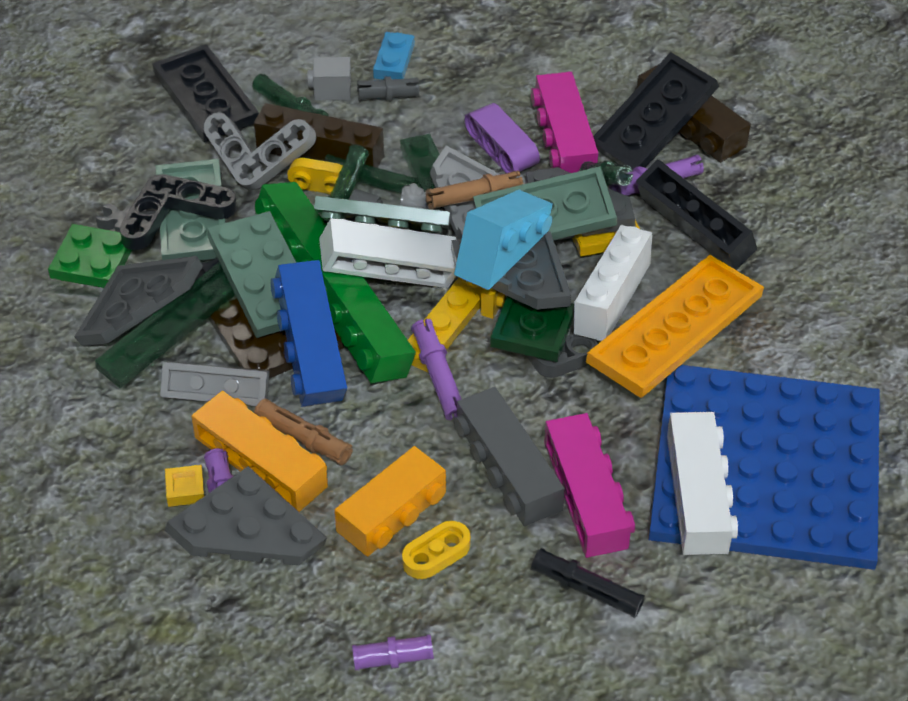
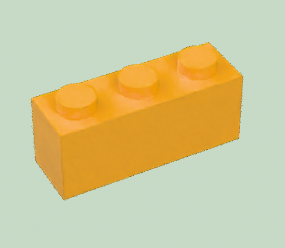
(391, 501)

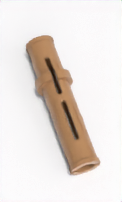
(466, 190)
(315, 438)

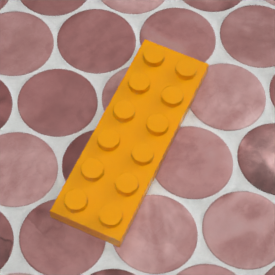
(674, 325)

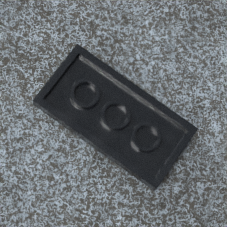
(204, 87)
(655, 112)

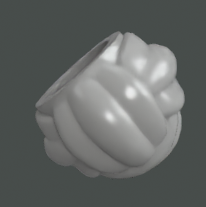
(413, 197)

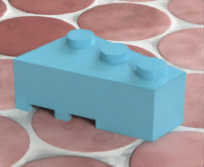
(500, 236)

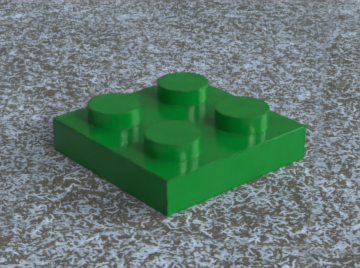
(88, 256)

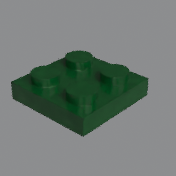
(532, 330)

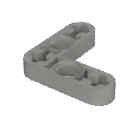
(250, 159)

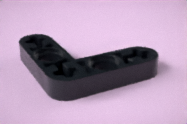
(166, 193)

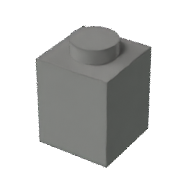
(330, 78)

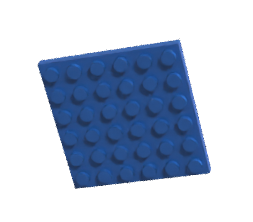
(796, 463)

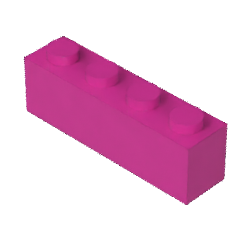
(563, 121)
(588, 484)

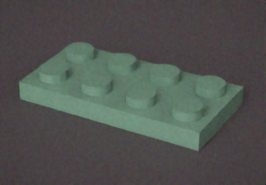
(578, 201)
(370, 213)
(184, 232)
(250, 257)

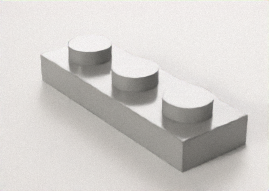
(206, 381)

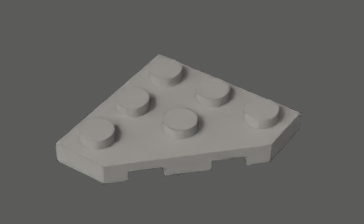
(454, 168)

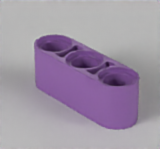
(502, 138)

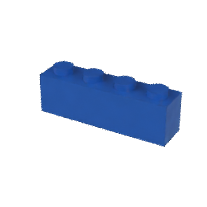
(309, 333)

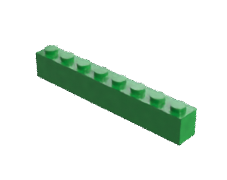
(354, 307)

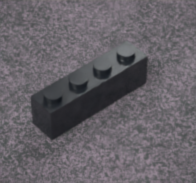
(696, 215)

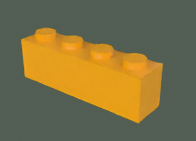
(257, 444)

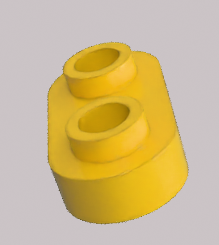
(314, 174)
(433, 549)

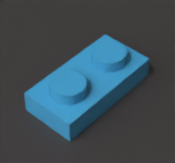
(393, 56)

